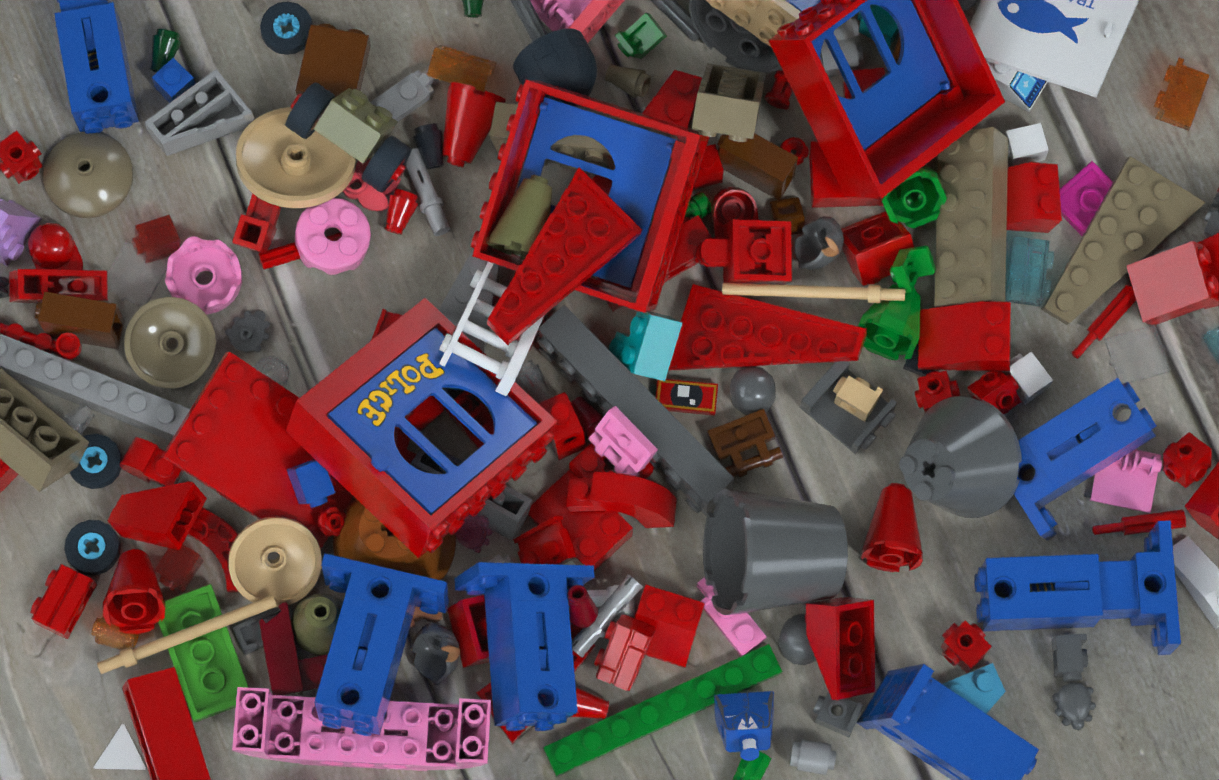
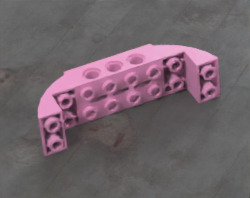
(411, 736)

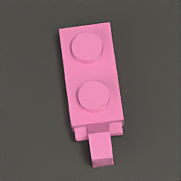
(738, 628)

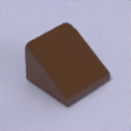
(789, 210)

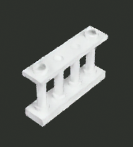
(516, 350)

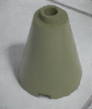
(523, 217)
(312, 631)

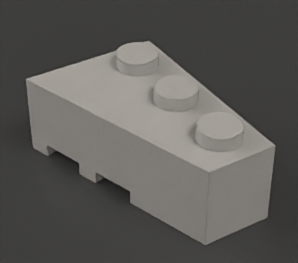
(199, 115)
(460, 293)

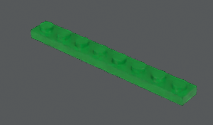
(661, 710)

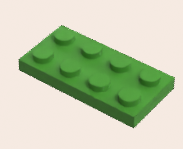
(206, 664)

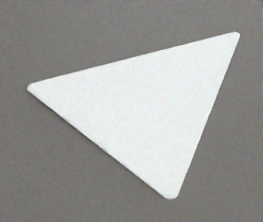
(120, 753)

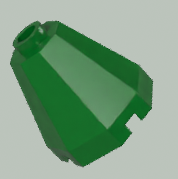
(916, 199)
(893, 326)

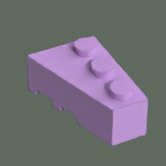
(15, 229)

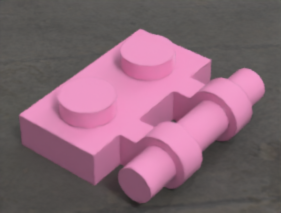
(622, 443)

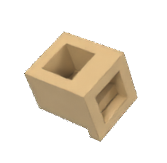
(856, 396)

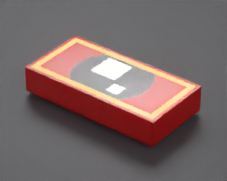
(687, 396)

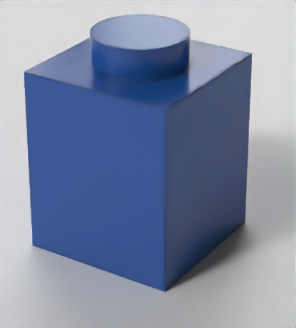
(172, 80)
(311, 483)

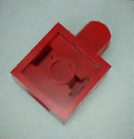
(750, 252)

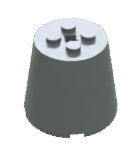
(772, 552)

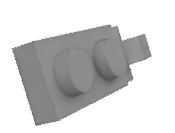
(407, 94)

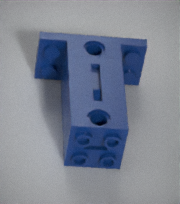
(1078, 447)
(369, 639)
(528, 639)
(945, 728)

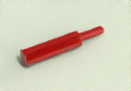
(285, 253)
(1107, 319)
(1142, 523)

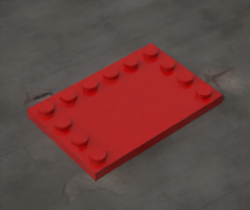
(241, 445)

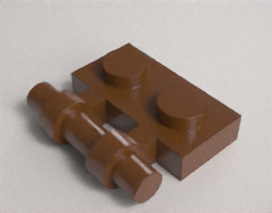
(741, 435)

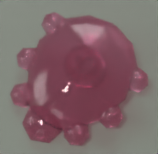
(474, 533)

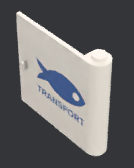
(1054, 38)

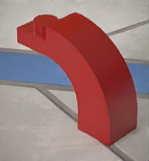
(623, 493)

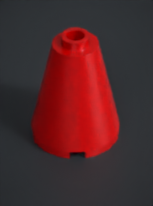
(467, 122)
(893, 532)
(134, 595)

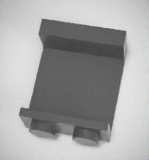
(841, 424)

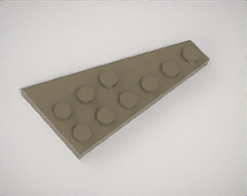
(1127, 226)

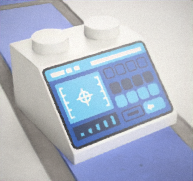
(1017, 86)

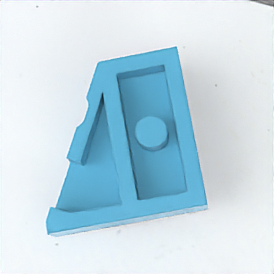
(979, 687)

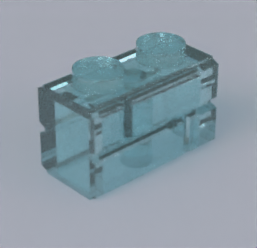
(1028, 271)

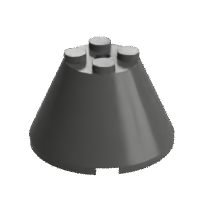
(733, 41)
(963, 458)

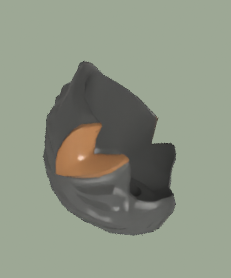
(819, 244)
(435, 652)

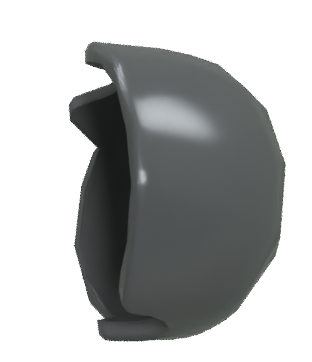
(752, 390)
(794, 641)

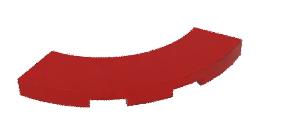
(218, 537)

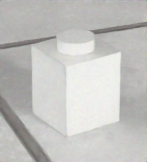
(1026, 144)
(1029, 376)

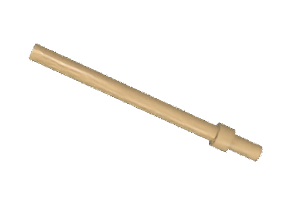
(873, 293)
(130, 656)

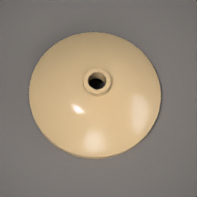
(286, 577)

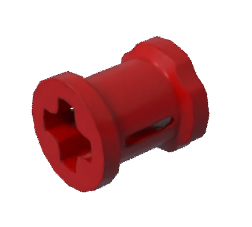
(775, 97)

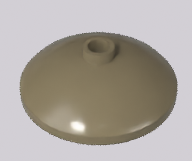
(92, 191)
(148, 340)

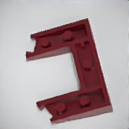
(285, 671)

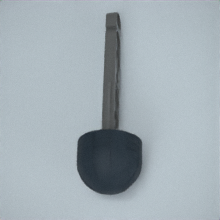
(554, 57)

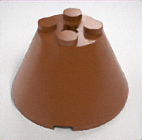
(370, 542)

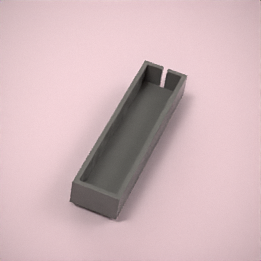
(611, 384)

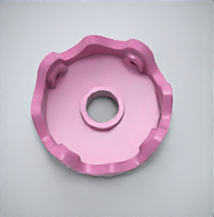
(329, 255)
(199, 256)

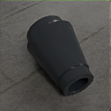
(429, 143)

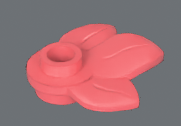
(366, 194)

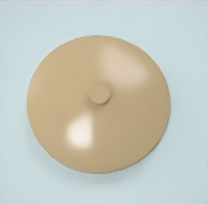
(290, 169)

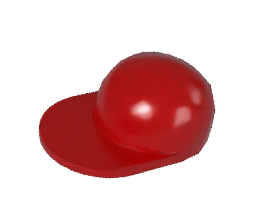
(732, 204)
(54, 248)

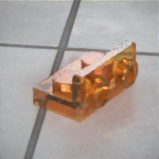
(460, 67)
(1182, 95)

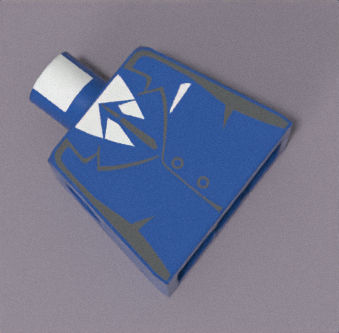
(745, 722)

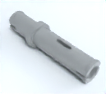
(430, 202)
(608, 612)

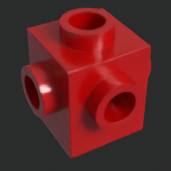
(19, 158)
(935, 388)
(997, 390)
(1187, 460)
(964, 656)

